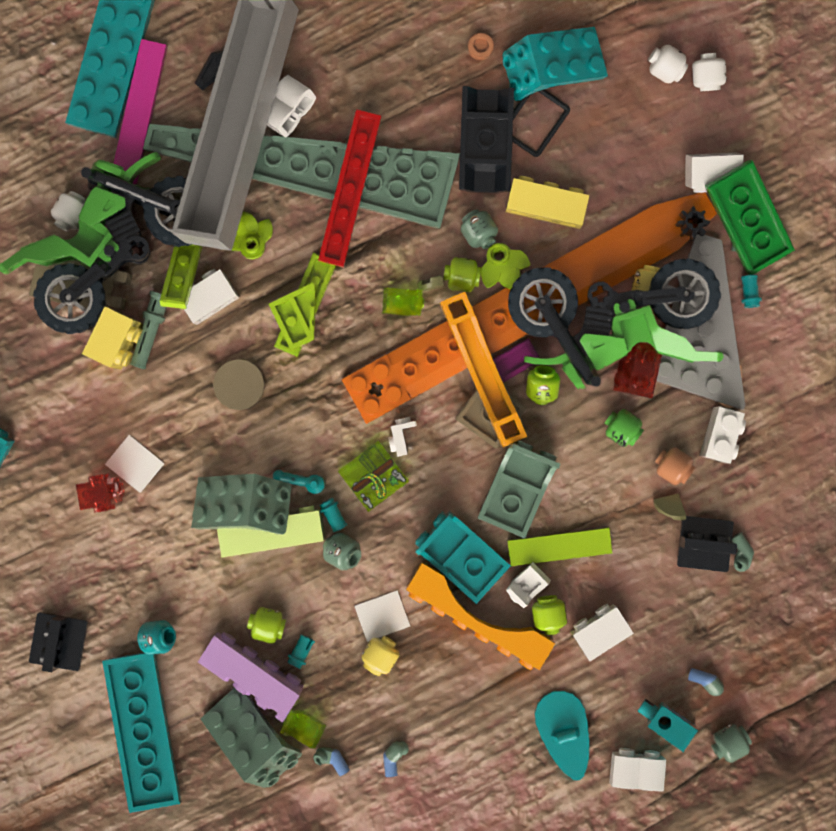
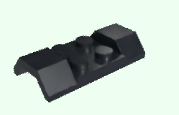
(486, 140)

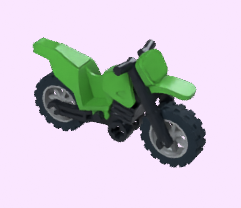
(96, 247)
(624, 313)

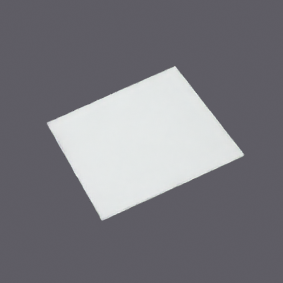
(134, 463)
(382, 615)

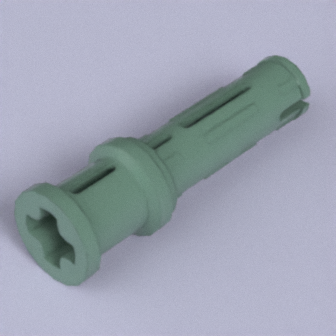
(153, 318)

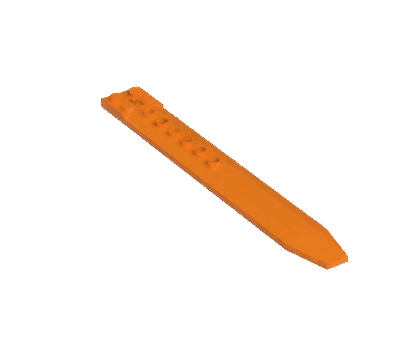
(605, 259)

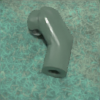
(744, 553)

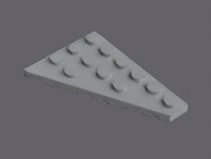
(707, 379)

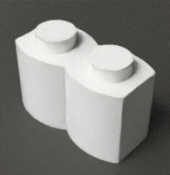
(289, 105)
(637, 770)

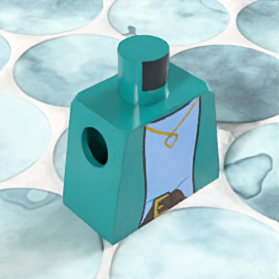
(678, 730)

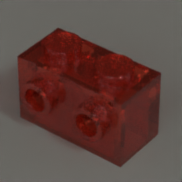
(638, 371)
(100, 493)

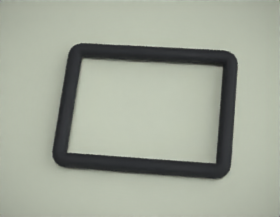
(552, 132)

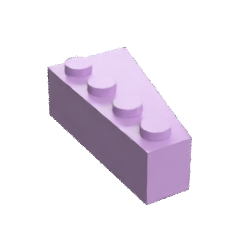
(252, 674)

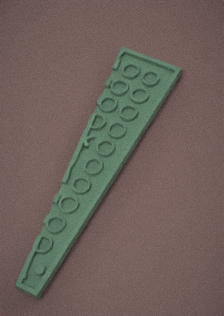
(398, 181)

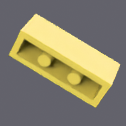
(547, 202)

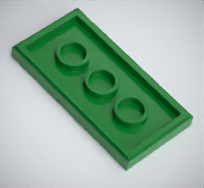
(749, 217)

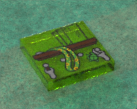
(373, 476)

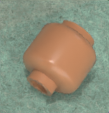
(675, 466)

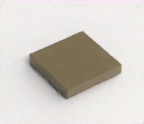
(477, 420)

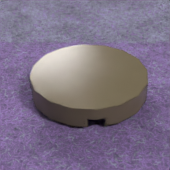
(239, 384)

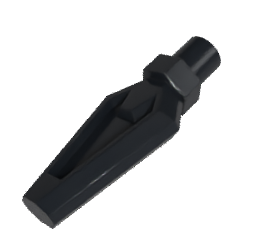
(209, 71)

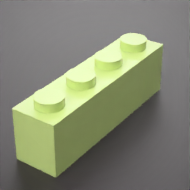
(301, 529)

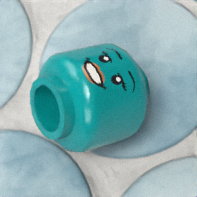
(156, 637)

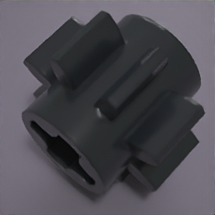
(697, 218)

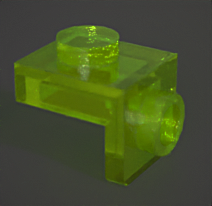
(402, 302)
(303, 728)

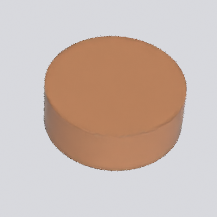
(480, 46)

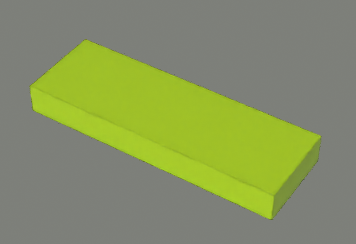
(180, 276)

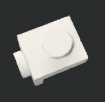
(397, 441)
(527, 585)

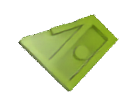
(296, 316)

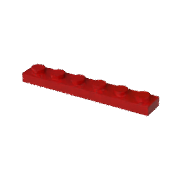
(350, 188)

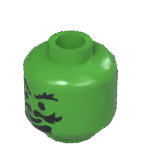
(623, 428)

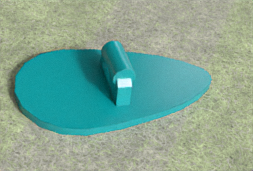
(564, 731)

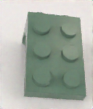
(518, 488)
(241, 503)
(249, 740)

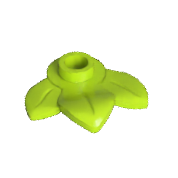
(250, 232)
(505, 270)

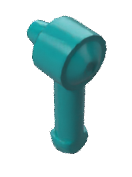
(313, 483)

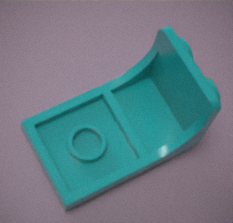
(553, 60)
(461, 556)

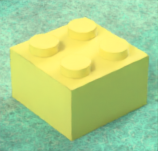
(113, 339)

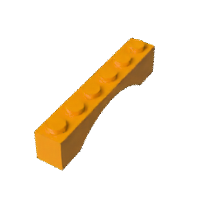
(482, 369)
(525, 642)

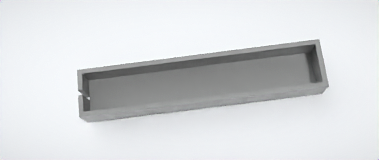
(235, 123)

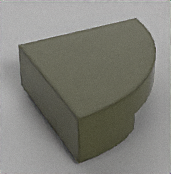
(432, 283)
(671, 507)

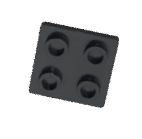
(706, 544)
(58, 642)

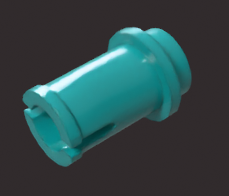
(750, 291)
(333, 514)
(300, 652)

